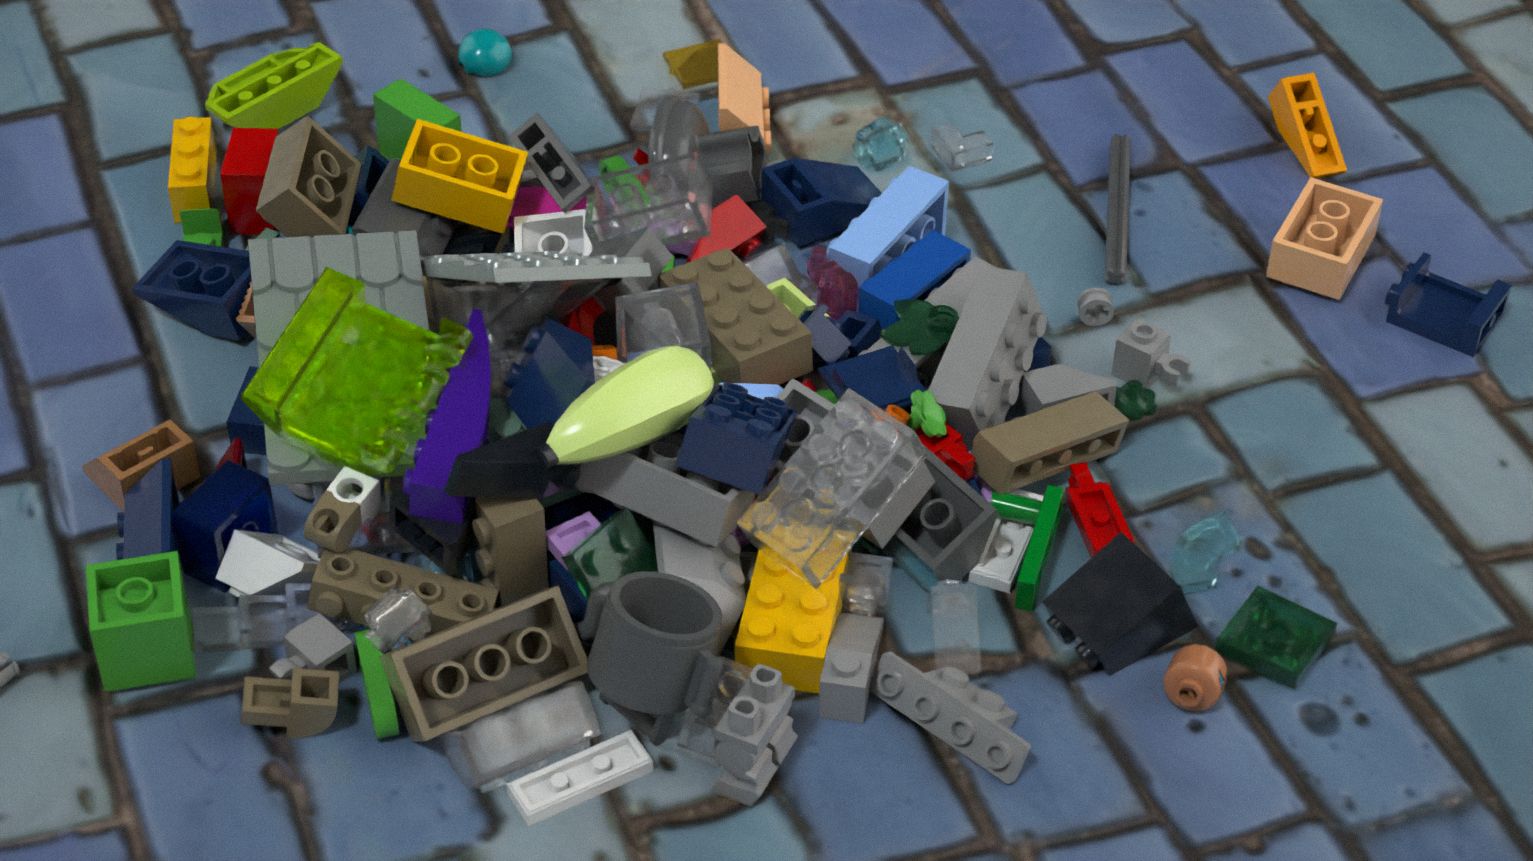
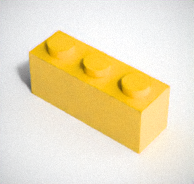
(192, 165)

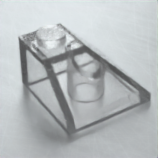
(660, 320)

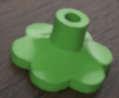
(927, 414)

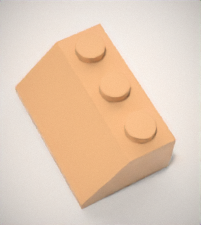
(741, 95)

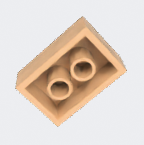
(1324, 238)

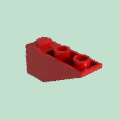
(732, 227)

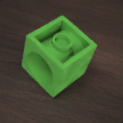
(140, 621)

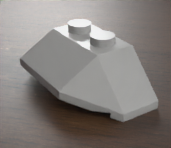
(709, 567)

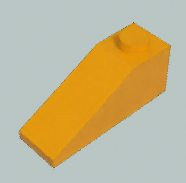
(1307, 125)

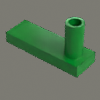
(1045, 517)

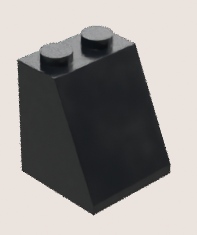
(1119, 607)

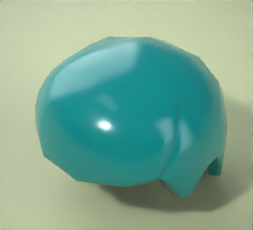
(484, 52)

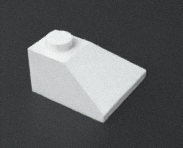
(552, 232)
(264, 562)

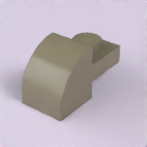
(301, 704)

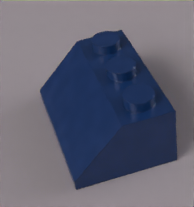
(147, 515)

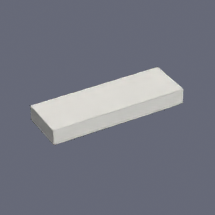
(1004, 551)
(579, 777)

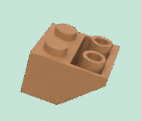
(126, 464)

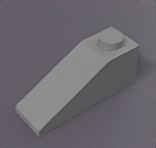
(849, 667)

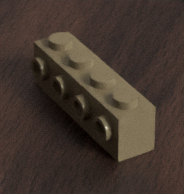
(1047, 442)
(360, 584)

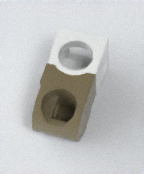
(342, 510)

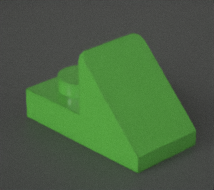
(204, 226)

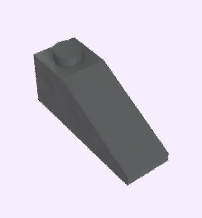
(552, 162)

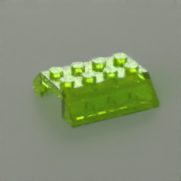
(352, 377)

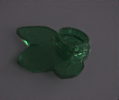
(921, 326)

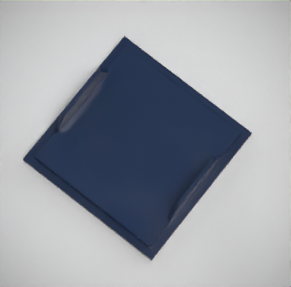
(878, 376)

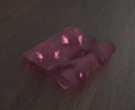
(835, 285)

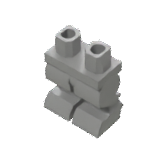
(754, 736)

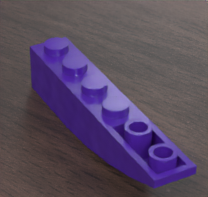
(452, 429)

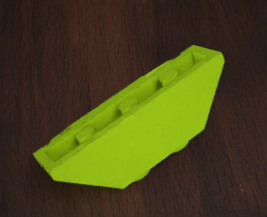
(275, 88)

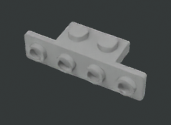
(955, 712)

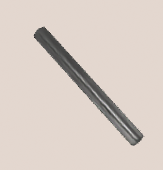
(1117, 210)

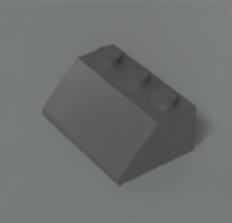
(385, 215)
(947, 525)

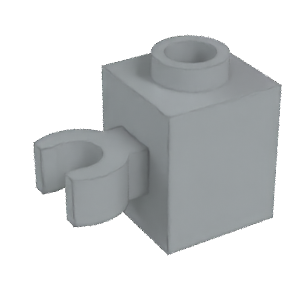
(1144, 356)
(317, 647)

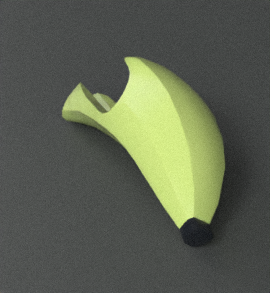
(630, 407)

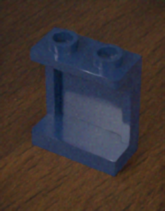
(1444, 308)

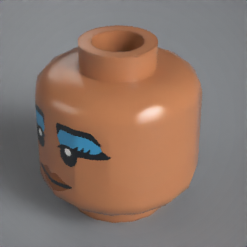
(1198, 674)

